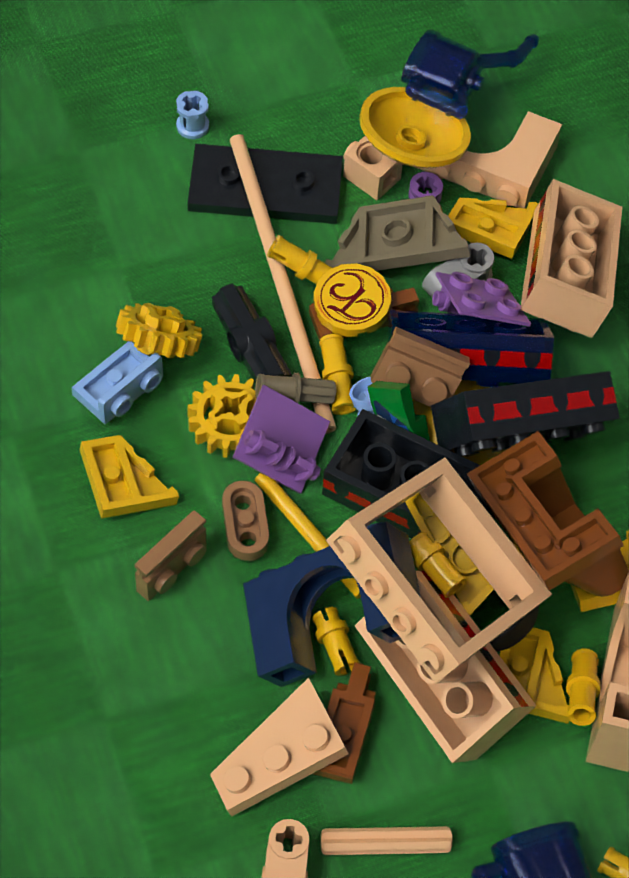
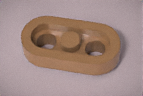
(245, 523)

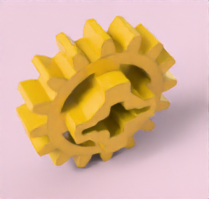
(159, 330)
(230, 411)

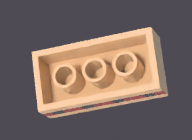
(572, 259)
(471, 703)

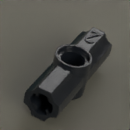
(248, 334)

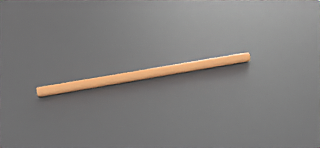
(278, 271)

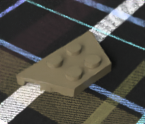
(400, 236)

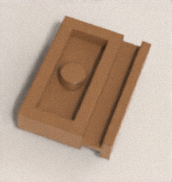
(427, 366)
(175, 551)

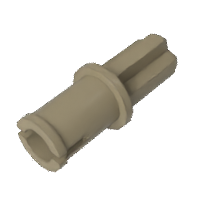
(299, 388)

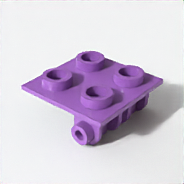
(478, 298)
(282, 440)

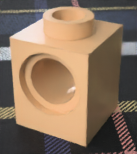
(370, 168)

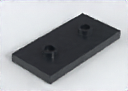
(291, 183)

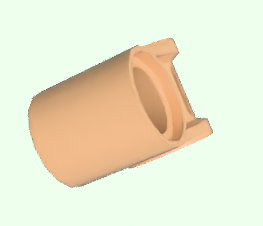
(282, 863)

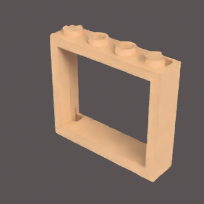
(477, 536)

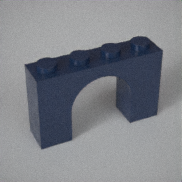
(284, 598)

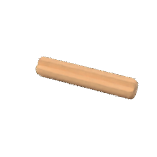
(386, 840)

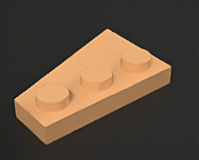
(279, 752)

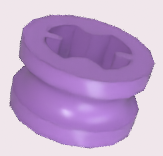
(427, 180)

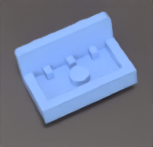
(118, 382)

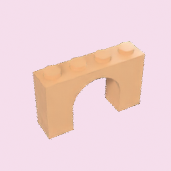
(512, 171)
(610, 729)

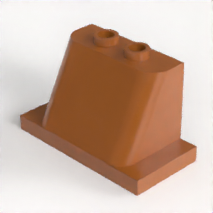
(544, 522)

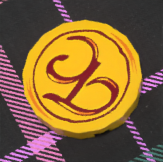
(352, 299)

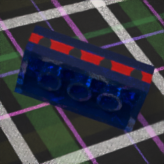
(495, 348)

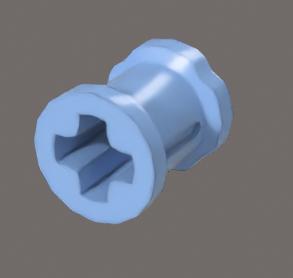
(192, 114)

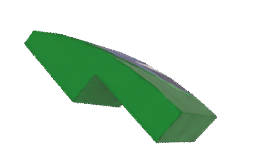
(395, 404)

